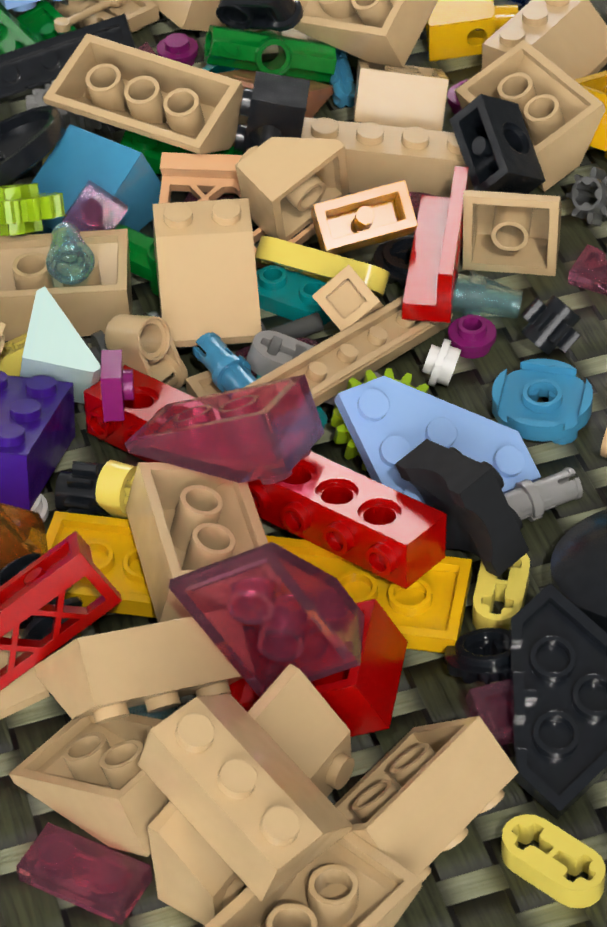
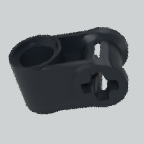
(260, 14)

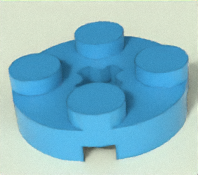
(556, 420)

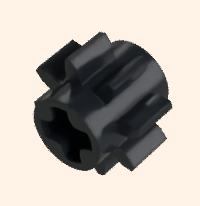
(551, 324)
(77, 489)

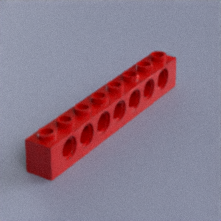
(317, 502)

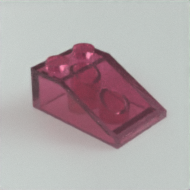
(235, 432)
(272, 613)

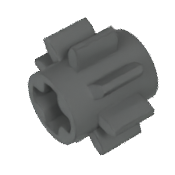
(590, 196)

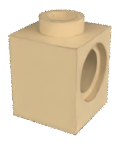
(346, 298)

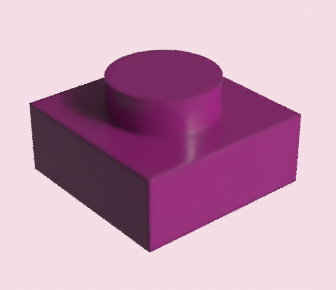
(116, 385)

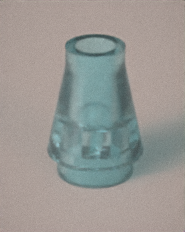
(69, 255)
(485, 297)

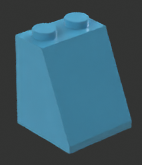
(108, 164)

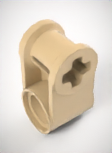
(147, 347)

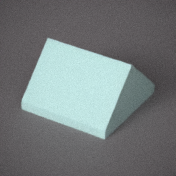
(57, 348)

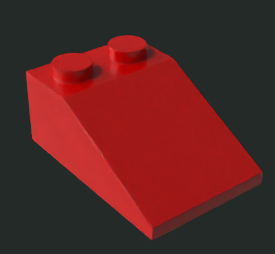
(365, 693)

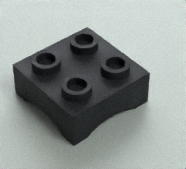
(472, 499)

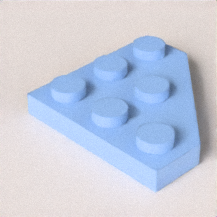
(395, 418)

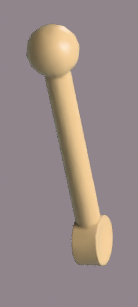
(64, 24)

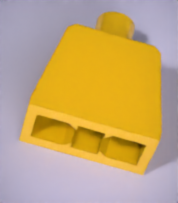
(462, 26)

